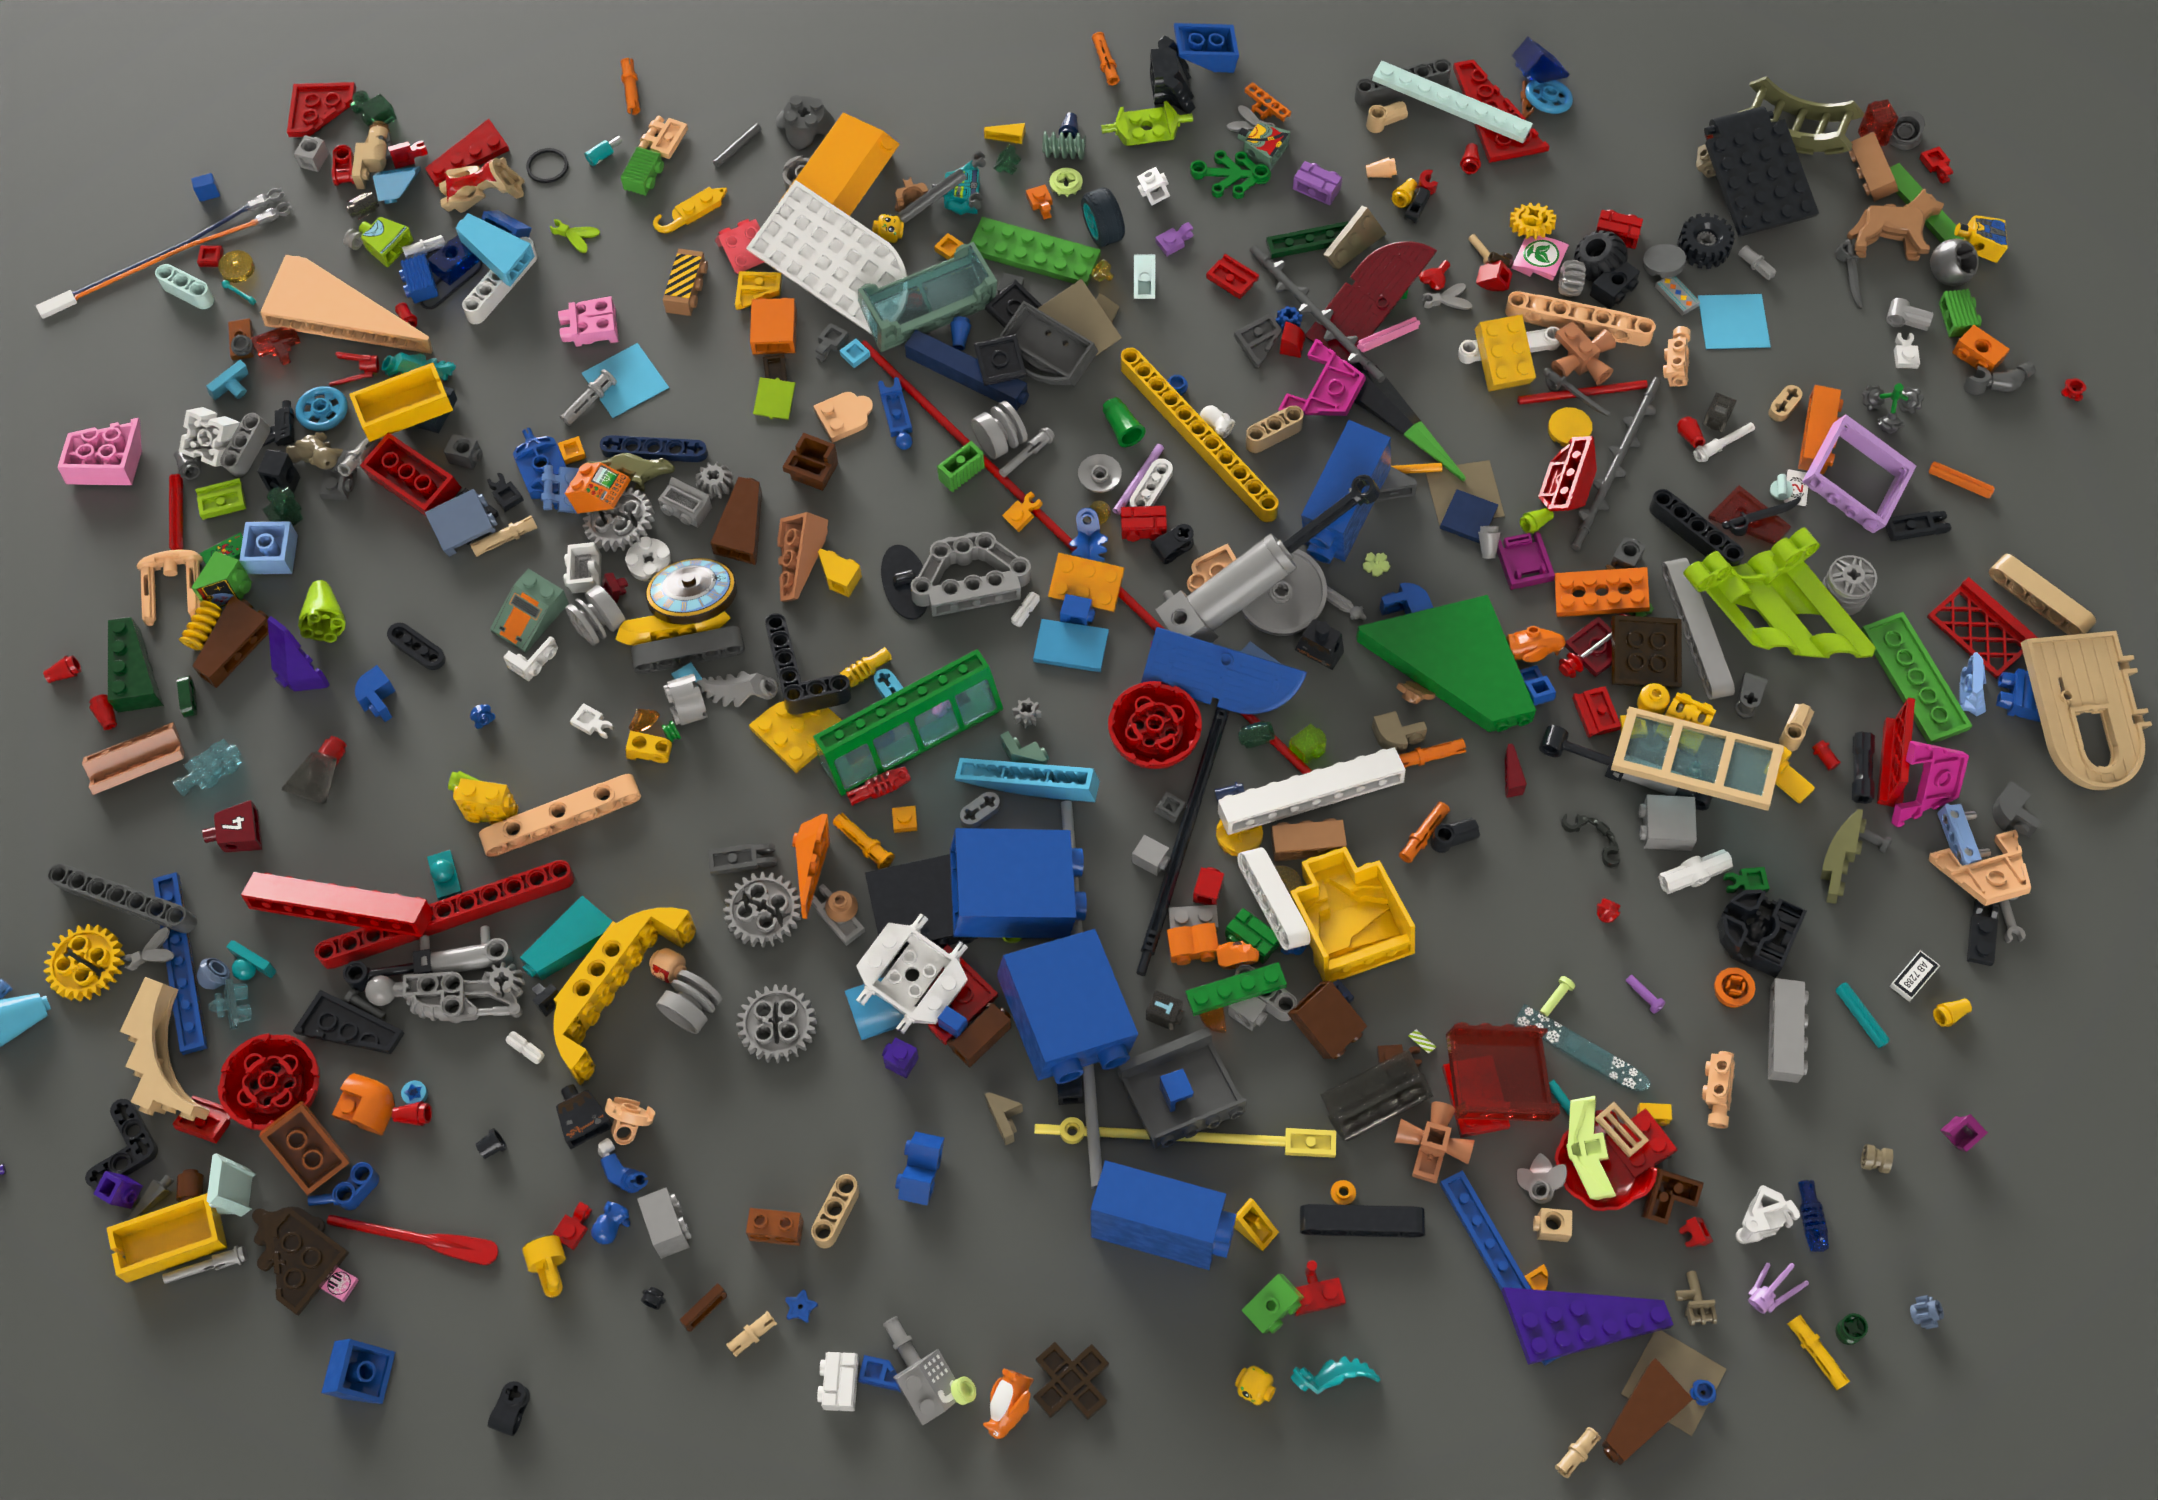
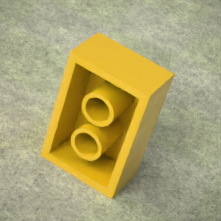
(1505, 352)

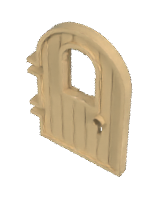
(2092, 685)

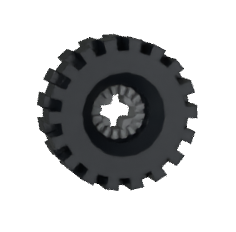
(1708, 229)

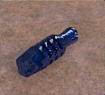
(1813, 1217)

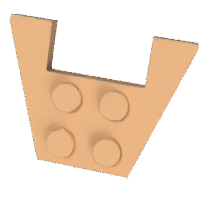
(1991, 878)

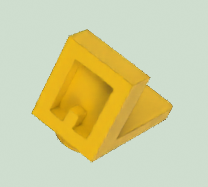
(1791, 781)

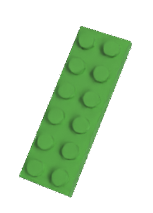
(1035, 251)
(1916, 677)

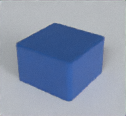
(205, 187)
(952, 1021)

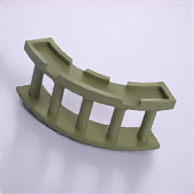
(1806, 142)

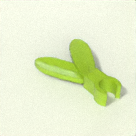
(575, 234)

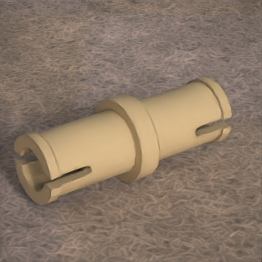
(751, 1333)
(1577, 1452)

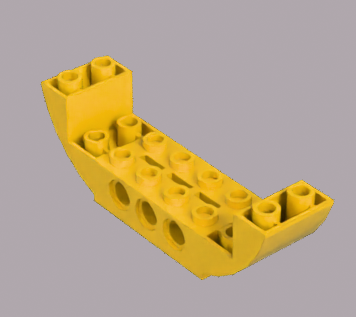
(606, 970)

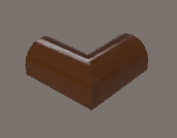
(1666, 1190)

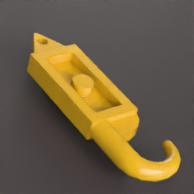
(692, 209)

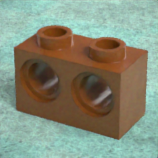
(774, 1226)

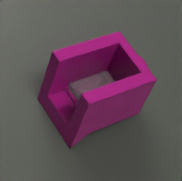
(1964, 1132)

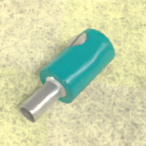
(601, 151)

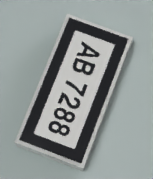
(1914, 976)

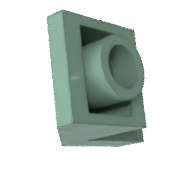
(1029, 754)

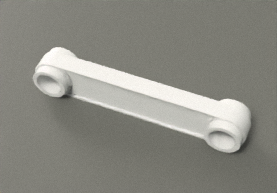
(1538, 341)

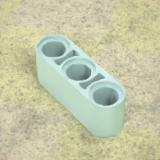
(184, 286)

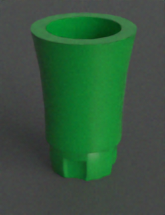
(1123, 423)

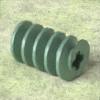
(1064, 145)

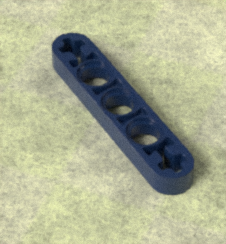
(664, 451)

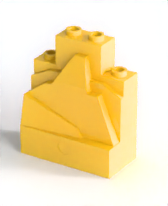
(1352, 915)

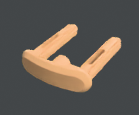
(169, 562)

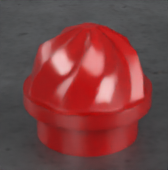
(1608, 910)

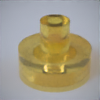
(1102, 271)
(1102, 509)

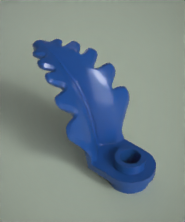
(1089, 537)

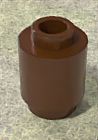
(189, 1185)

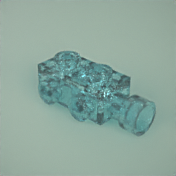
(208, 767)

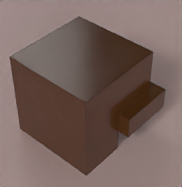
(812, 461)

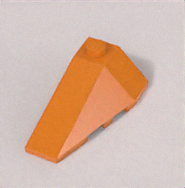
(811, 850)

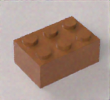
(304, 1147)

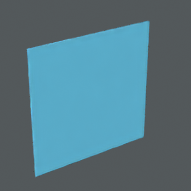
(1734, 321)
(635, 379)

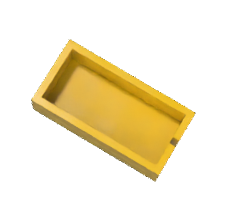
(401, 402)
(166, 1238)

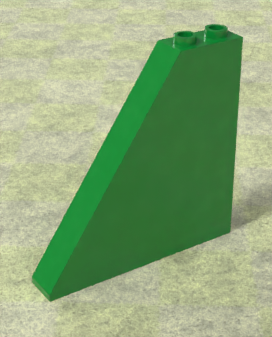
(1458, 657)

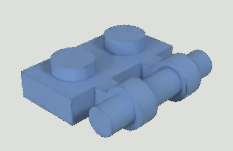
(563, 480)

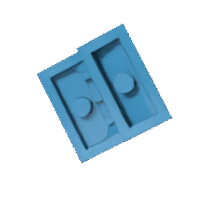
(875, 1016)

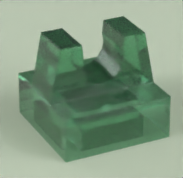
(1005, 160)

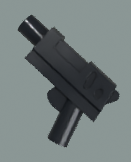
(283, 430)

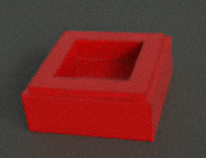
(209, 256)

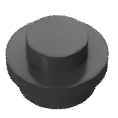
(241, 345)

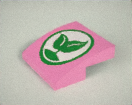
(1540, 257)

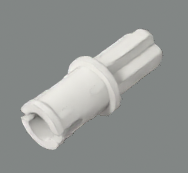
(423, 247)

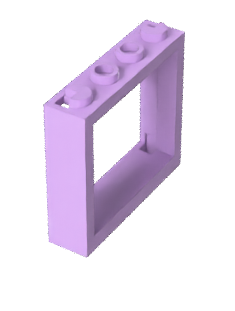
(1875, 450)

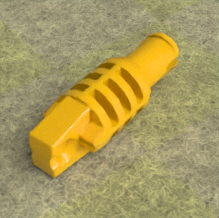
(866, 667)

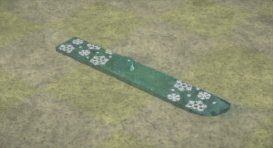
(1584, 1050)

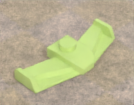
(1588, 1148)

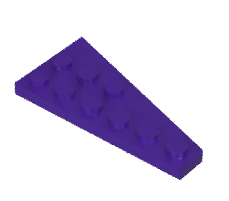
(1567, 1323)

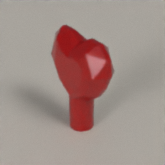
(1435, 276)

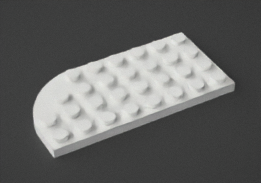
(825, 251)

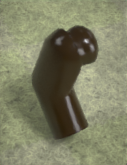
(1506, 258)

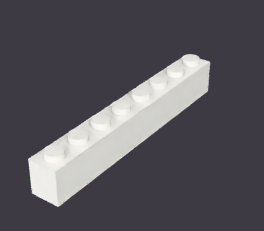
(1311, 790)

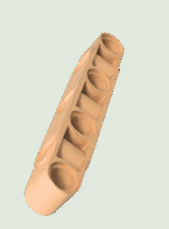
(1556, 312)
(542, 820)

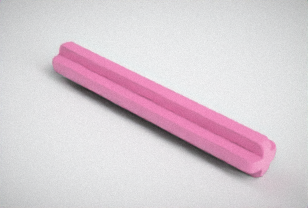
(1388, 334)

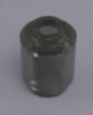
(362, 205)

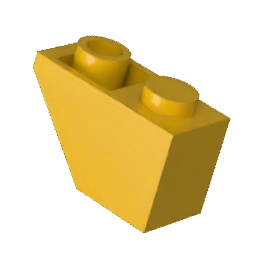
(840, 573)

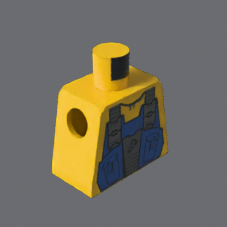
(1986, 235)

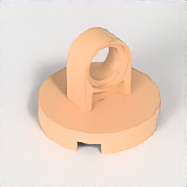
(627, 1114)

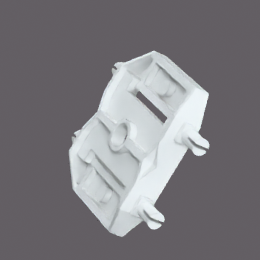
(919, 955)

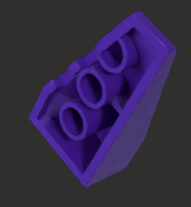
(290, 662)

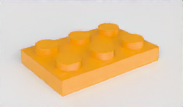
(1087, 580)

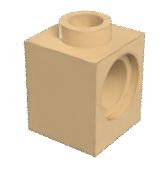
(1561, 1217)

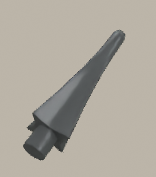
(154, 1194)

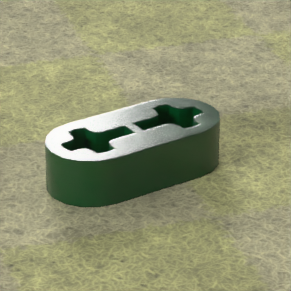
(187, 696)

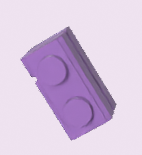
(1317, 182)

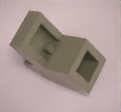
(1391, 734)

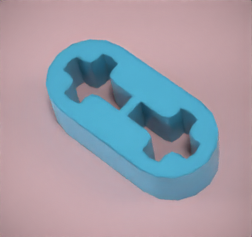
(894, 684)

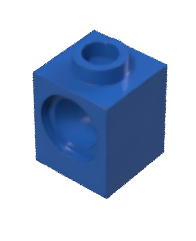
(1077, 610)

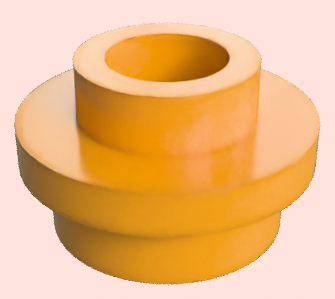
(1339, 1199)

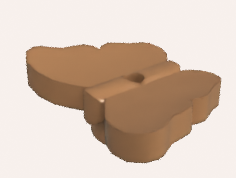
(1414, 692)

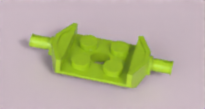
(1162, 120)

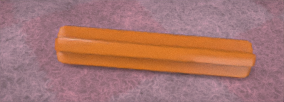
(1961, 479)

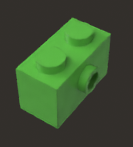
(1273, 1304)

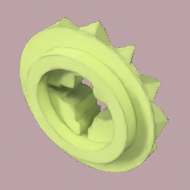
(1073, 177)

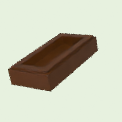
(703, 1307)

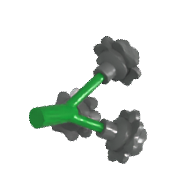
(1908, 400)

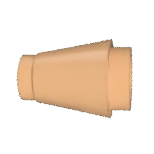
(1382, 169)

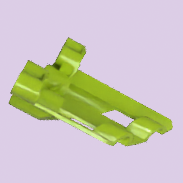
(1779, 588)

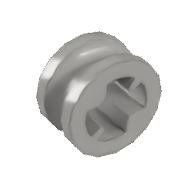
(353, 239)

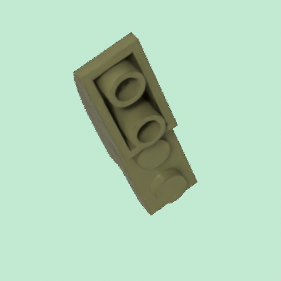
(1841, 852)

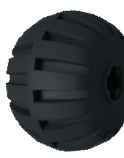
(1601, 252)

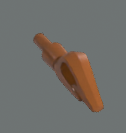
(1525, 103)

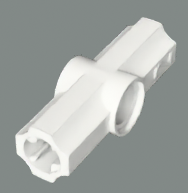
(1695, 871)

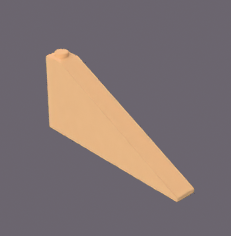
(323, 305)

